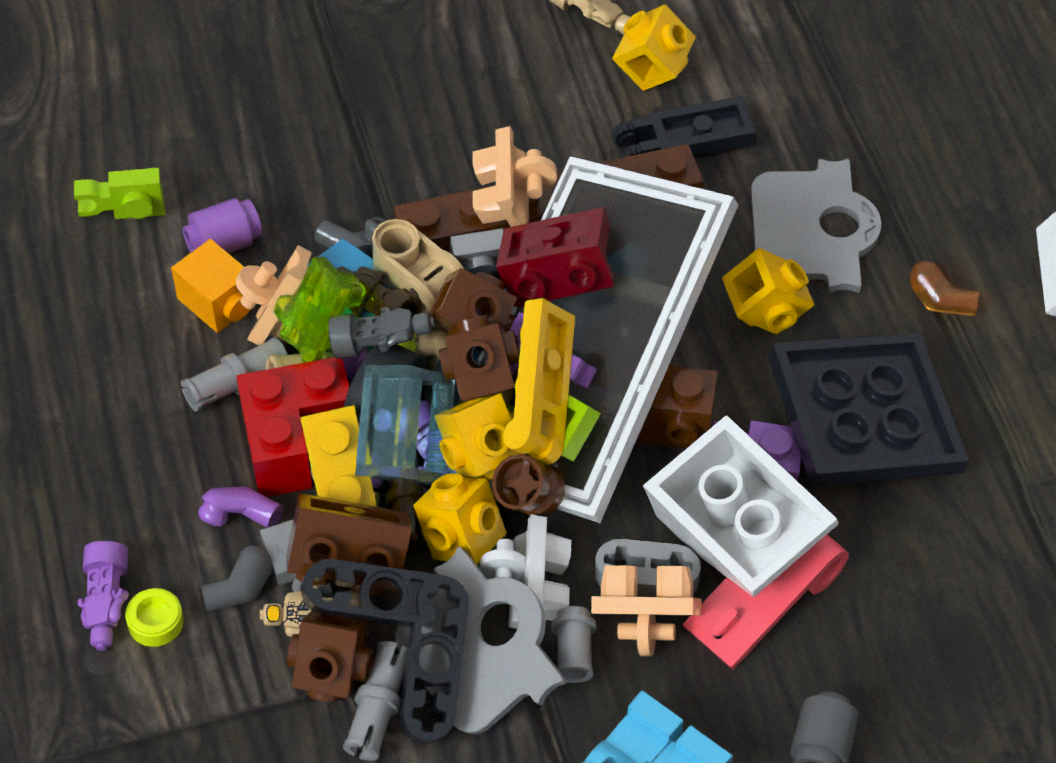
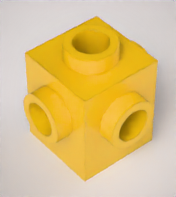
(654, 47)
(768, 291)
(474, 436)
(459, 514)

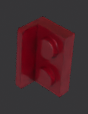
(556, 257)

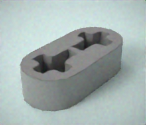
(647, 557)

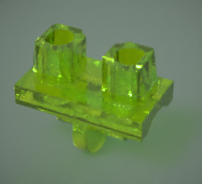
(319, 297)

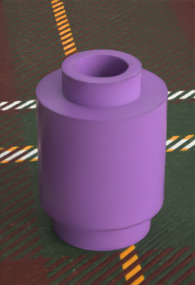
(228, 224)

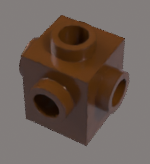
(470, 296)
(473, 378)
(329, 656)

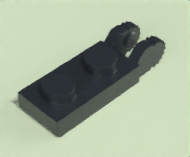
(703, 126)

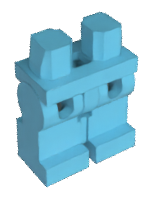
(655, 736)

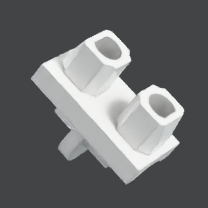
(527, 560)

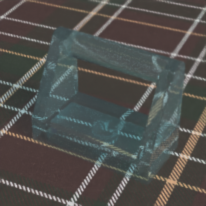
(391, 423)

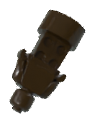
(380, 296)

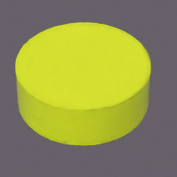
(154, 617)

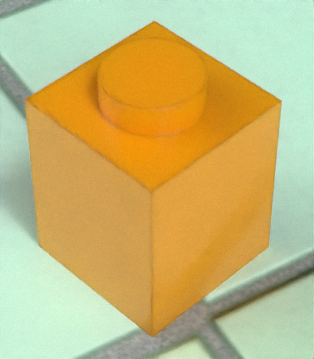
(208, 285)

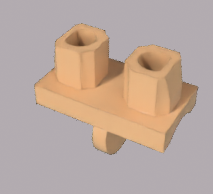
(516, 177)
(261, 287)
(620, 596)

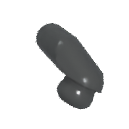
(244, 582)

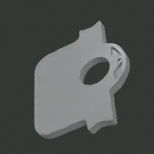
(788, 218)
(490, 676)

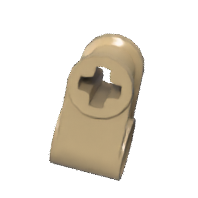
(417, 267)

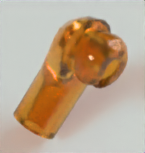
(937, 292)

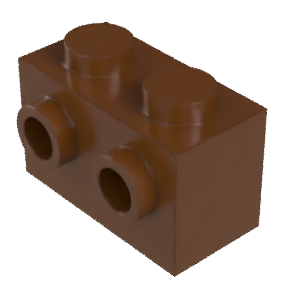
(680, 408)
(347, 533)

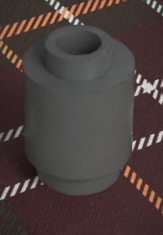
(825, 729)

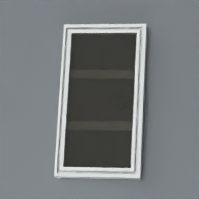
(660, 258)

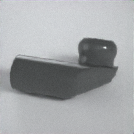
(331, 233)

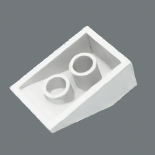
(738, 507)

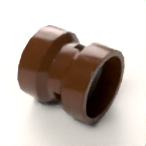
(516, 481)

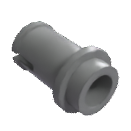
(574, 651)

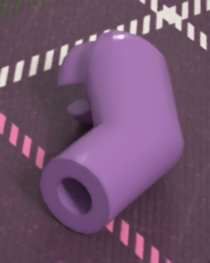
(241, 500)

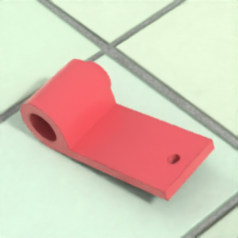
(747, 619)

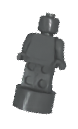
(393, 327)

